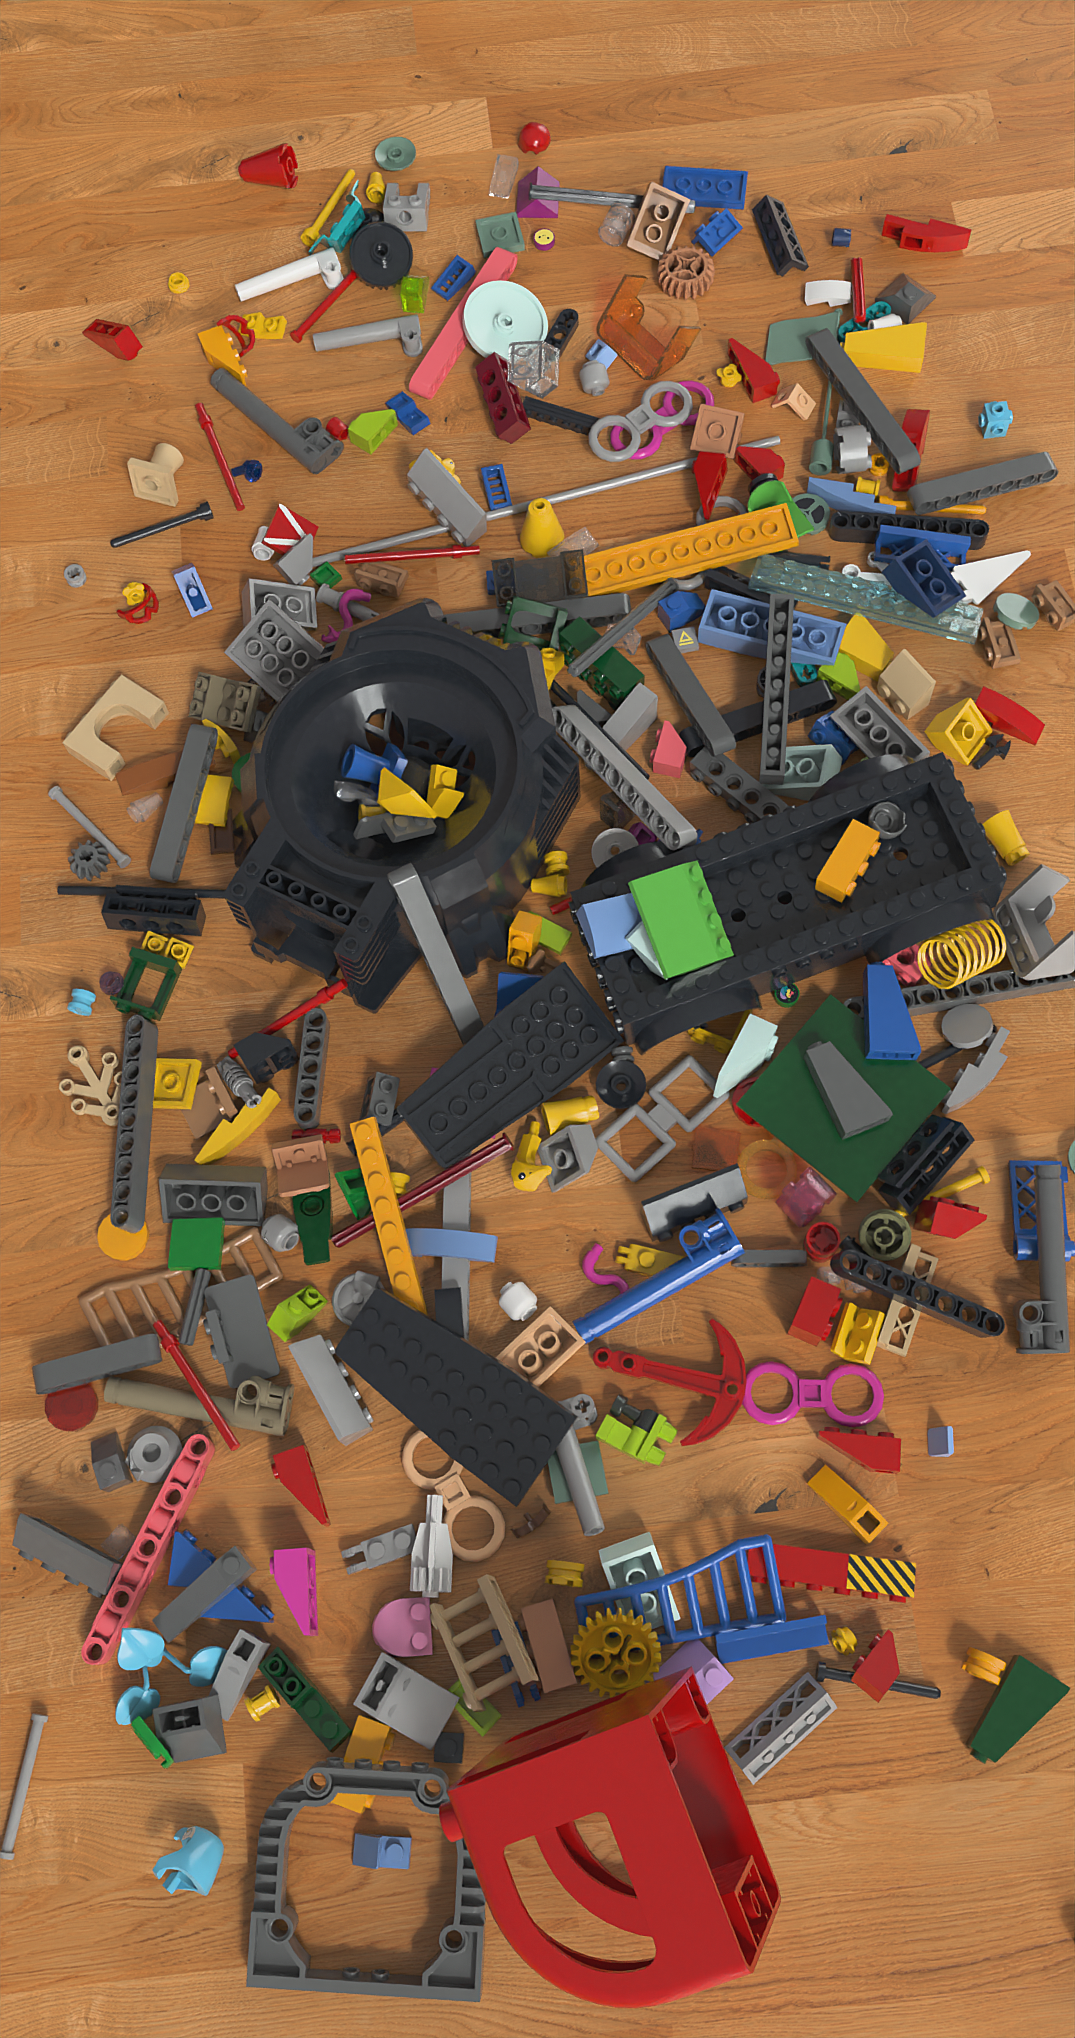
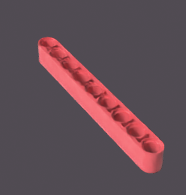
(452, 338)

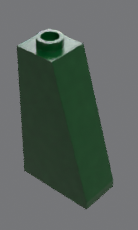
(1014, 1708)

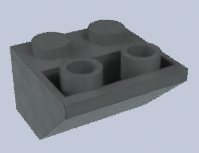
(191, 1728)

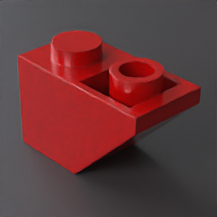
(879, 1669)

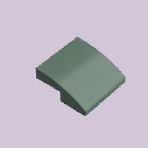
(595, 1469)

